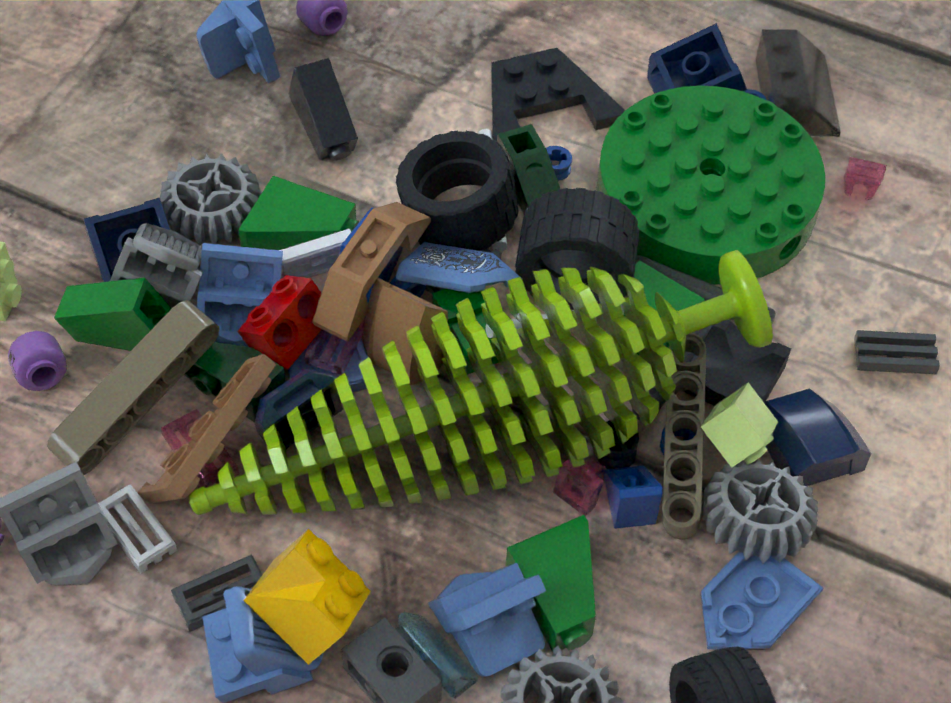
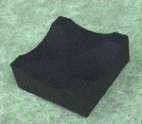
(734, 362)

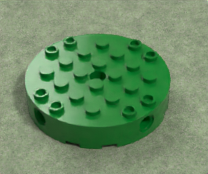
(714, 177)

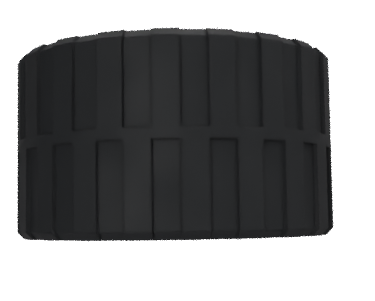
(457, 161)
(578, 232)

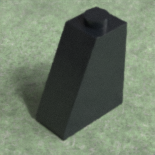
(322, 110)

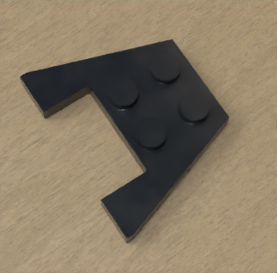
(544, 84)

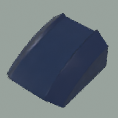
(695, 61)
(110, 231)
(296, 392)
(814, 438)

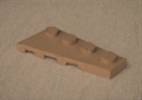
(208, 432)

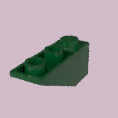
(529, 164)
(221, 363)

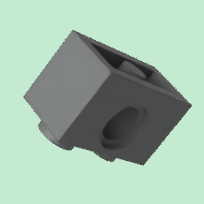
(389, 647)

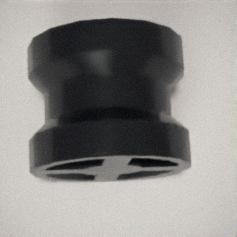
(624, 456)

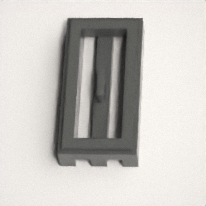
(896, 346)
(214, 601)

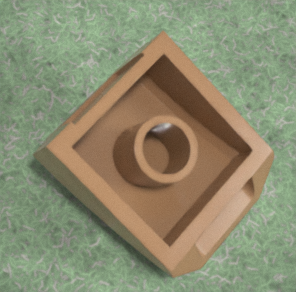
(389, 317)

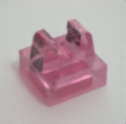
(865, 173)
(580, 485)

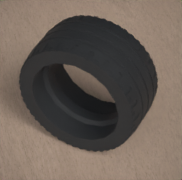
(719, 677)

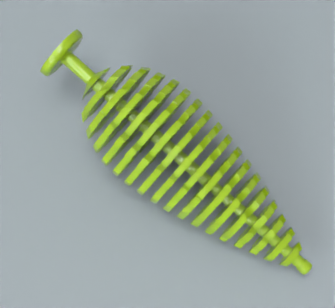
(637, 331)

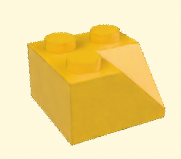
(308, 596)

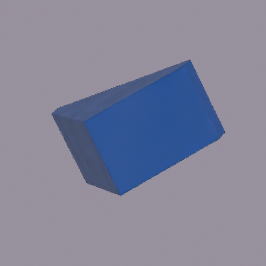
(632, 496)

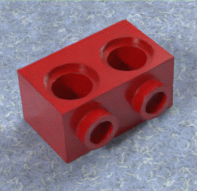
(284, 320)

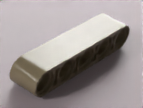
(133, 387)
(685, 453)

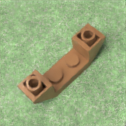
(361, 262)

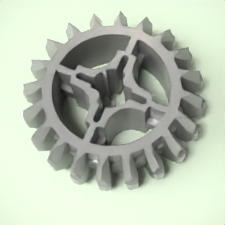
(209, 198)
(759, 510)
(547, 671)

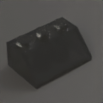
(797, 80)

